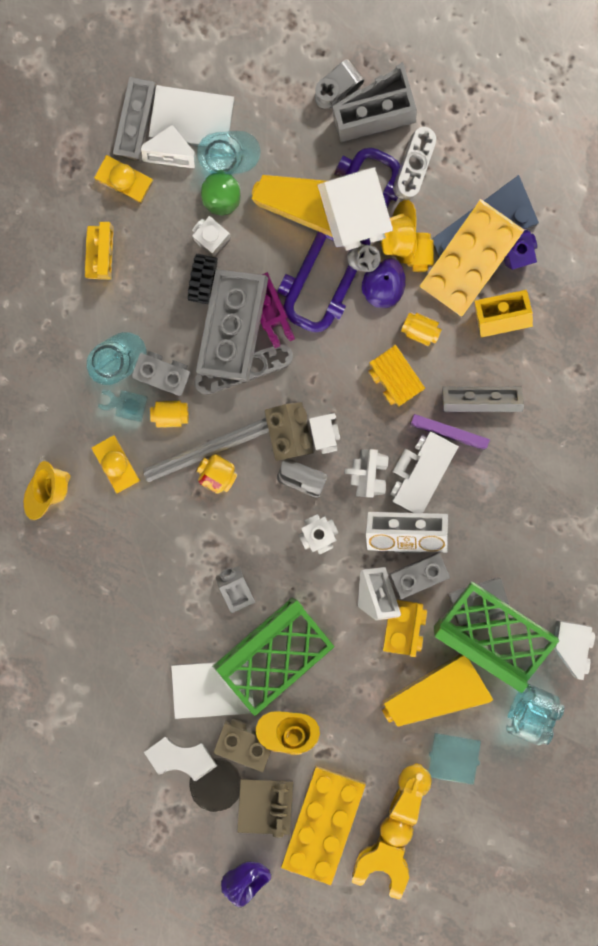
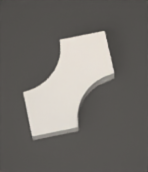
(193, 761)

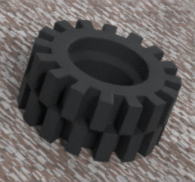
(202, 278)

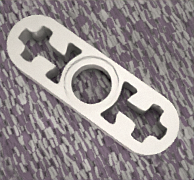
(423, 156)

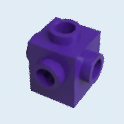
(522, 252)

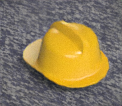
(402, 240)
(45, 489)
(287, 732)

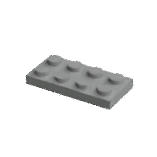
(232, 325)

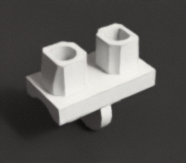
(364, 473)

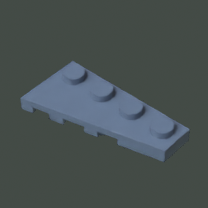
(509, 200)

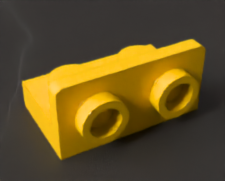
(99, 251)
(403, 632)

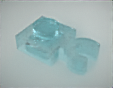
(127, 406)

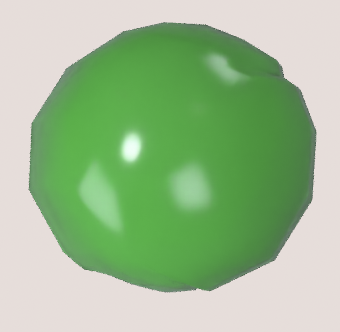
(220, 193)

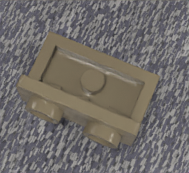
(289, 431)

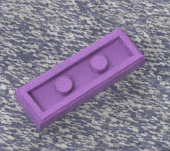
(449, 432)

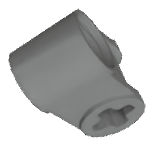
(341, 82)

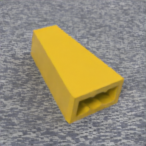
(293, 199)
(437, 693)

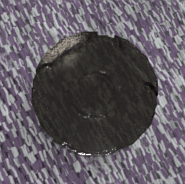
(217, 788)

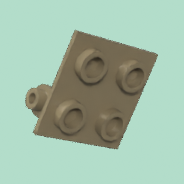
(265, 807)

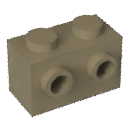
(241, 745)

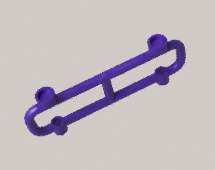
(291, 287)

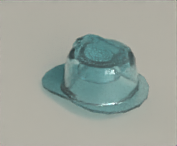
(228, 152)
(115, 358)

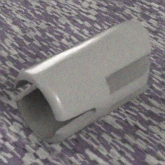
(301, 477)

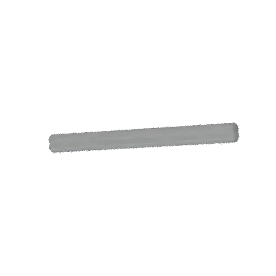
(206, 450)

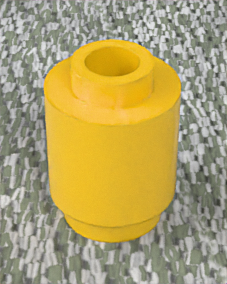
(424, 253)
(421, 329)
(169, 413)

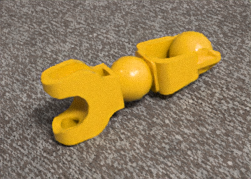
(395, 832)

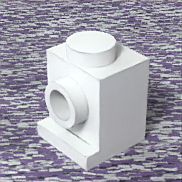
(324, 433)

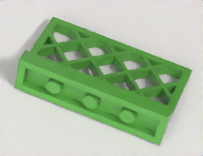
(257, 640)
(478, 651)

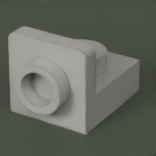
(234, 589)

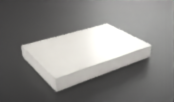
(191, 113)
(203, 692)

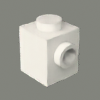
(210, 236)

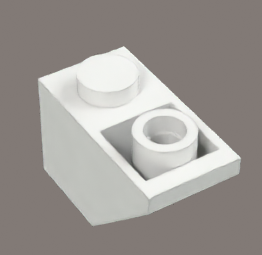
(574, 646)

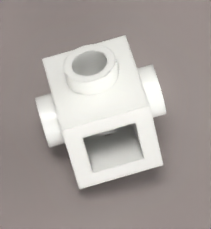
(314, 523)

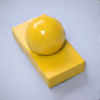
(123, 179)
(115, 464)

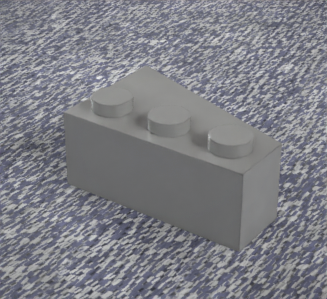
(377, 107)

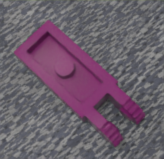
(274, 314)

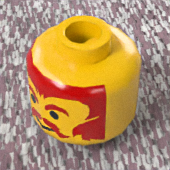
(216, 474)

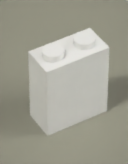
(355, 208)

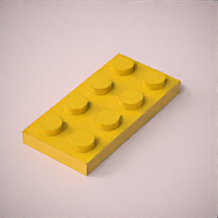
(471, 257)
(323, 825)

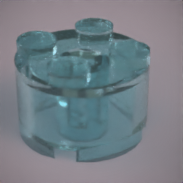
(534, 715)

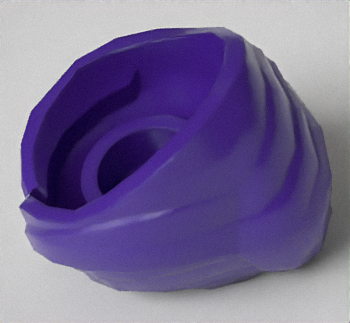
(382, 290)
(244, 882)

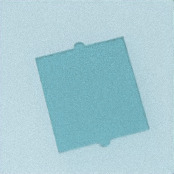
(454, 758)

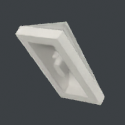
(168, 149)
(377, 595)

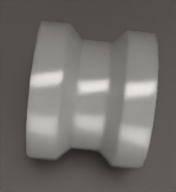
(368, 262)

